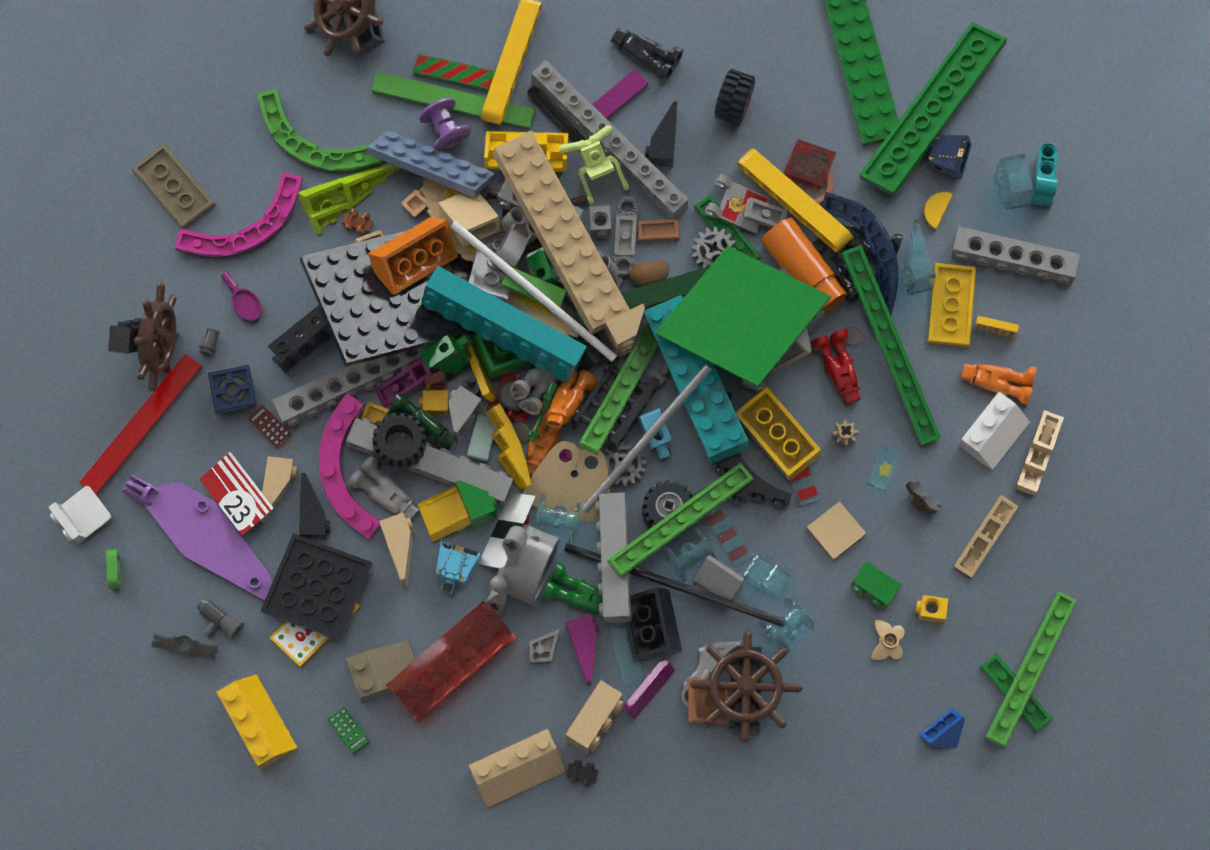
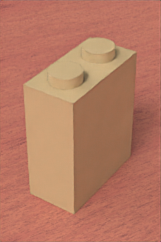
(472, 214)

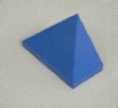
(945, 730)

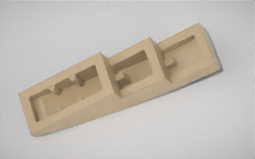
(1039, 453)
(986, 536)

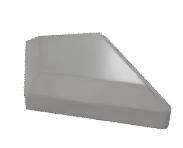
(543, 648)

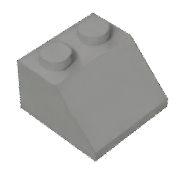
(463, 410)
(718, 579)

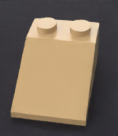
(397, 534)

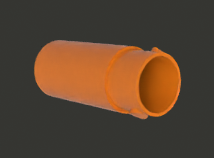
(803, 262)

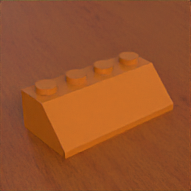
(413, 254)

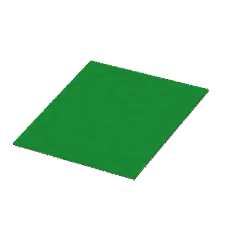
(742, 315)

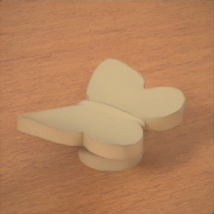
(888, 641)

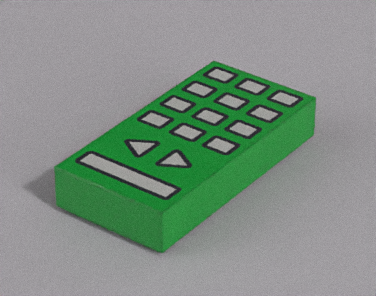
(348, 730)

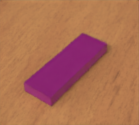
(620, 94)
(648, 688)

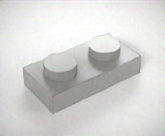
(764, 213)

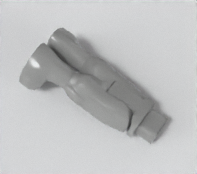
(521, 388)
(387, 493)

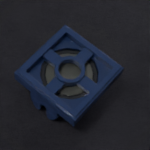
(232, 391)

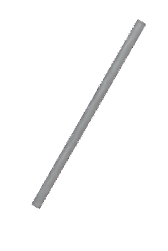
(646, 438)

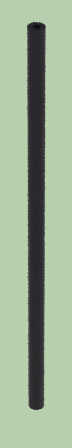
(685, 588)

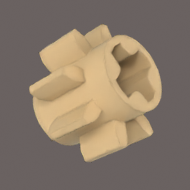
(847, 438)

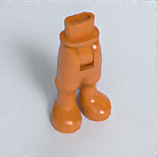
(997, 378)
(569, 397)
(541, 446)

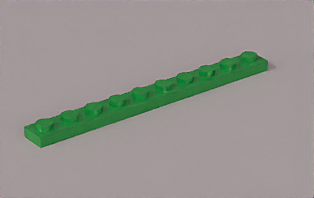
(891, 345)

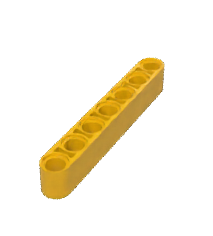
(511, 61)
(795, 200)

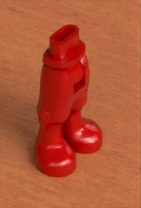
(840, 370)

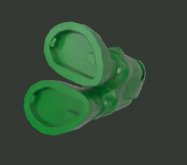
(583, 595)

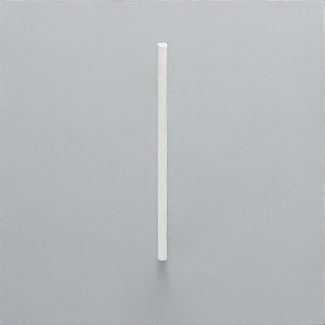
(533, 291)

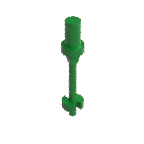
(547, 400)

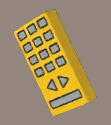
(996, 327)

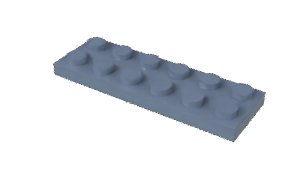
(430, 163)

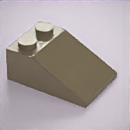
(377, 667)

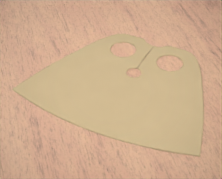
(555, 480)

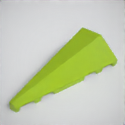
(329, 200)

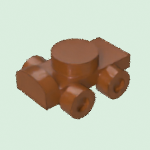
(359, 223)

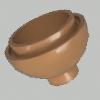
(649, 272)

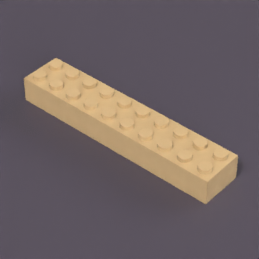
(560, 231)

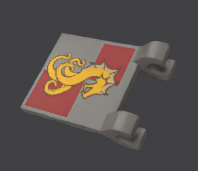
(734, 204)

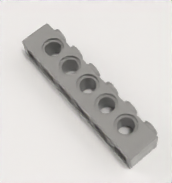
(1006, 246)

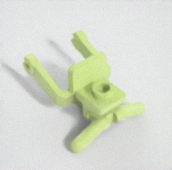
(595, 161)

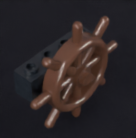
(360, 19)
(150, 336)
(746, 687)

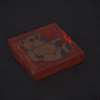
(809, 164)

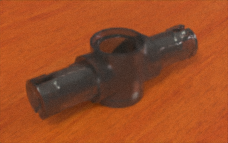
(195, 649)

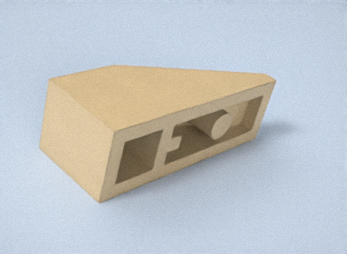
(277, 480)

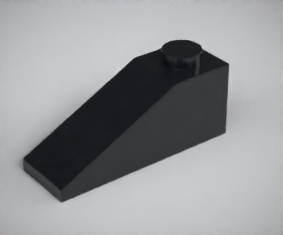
(663, 140)
(312, 516)

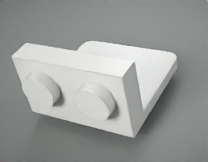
(80, 515)

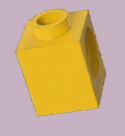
(435, 402)
(940, 604)

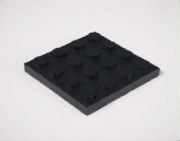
(316, 587)

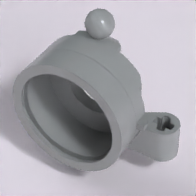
(527, 568)

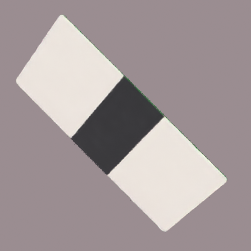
(512, 515)

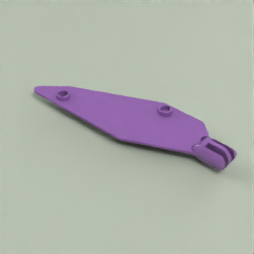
(202, 533)

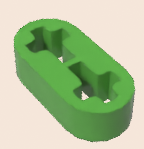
(113, 569)

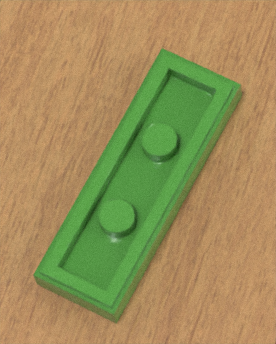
(551, 291)

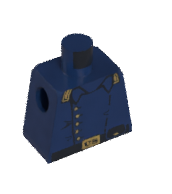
(949, 154)

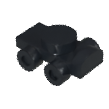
(578, 772)

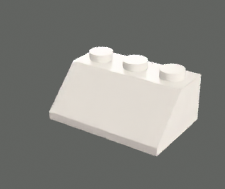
(994, 431)

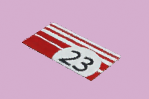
(236, 493)

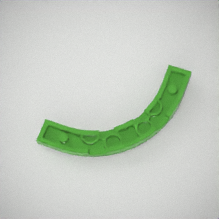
(305, 151)

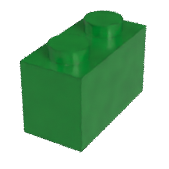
(875, 585)

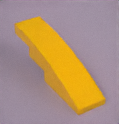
(512, 455)

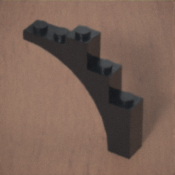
(757, 489)

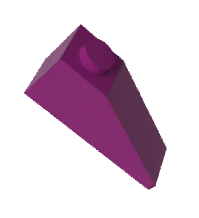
(406, 382)
(584, 639)

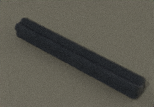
(554, 114)

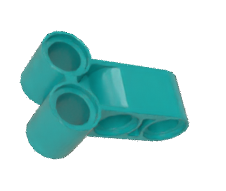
(1045, 185)

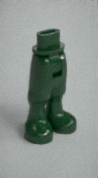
(435, 432)

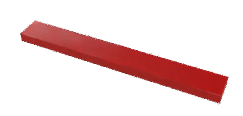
(141, 424)

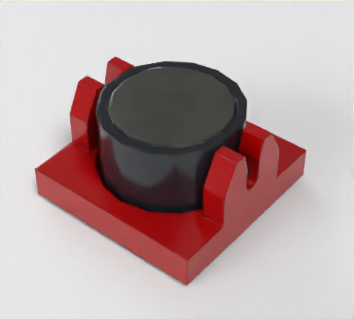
(506, 400)

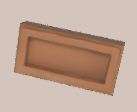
(658, 230)

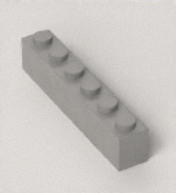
(614, 537)

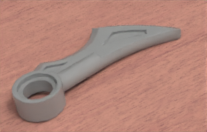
(707, 664)

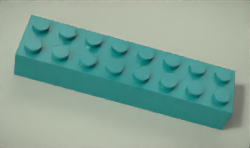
(503, 324)
(709, 403)

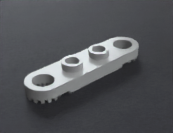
(625, 235)

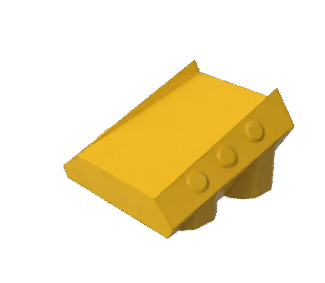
(444, 514)

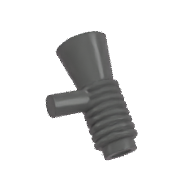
(220, 618)

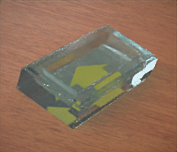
(884, 468)

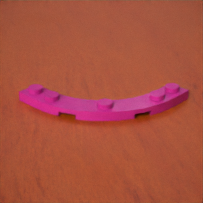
(251, 236)
(331, 468)

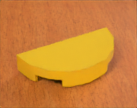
(936, 207)

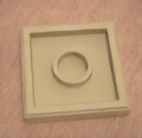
(836, 531)

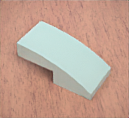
(481, 439)

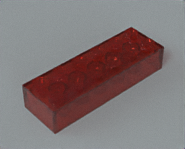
(450, 661)

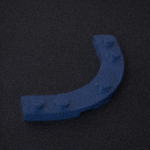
(877, 238)

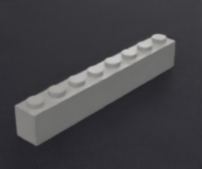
(436, 463)

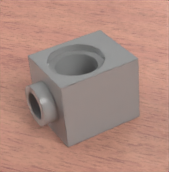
(600, 213)

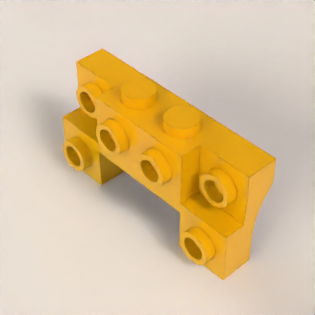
(548, 141)

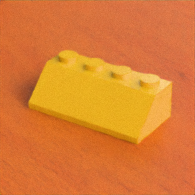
(257, 720)

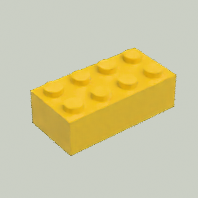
(778, 434)

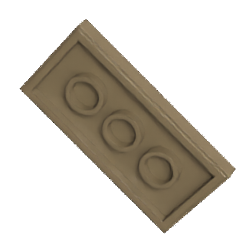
(173, 186)

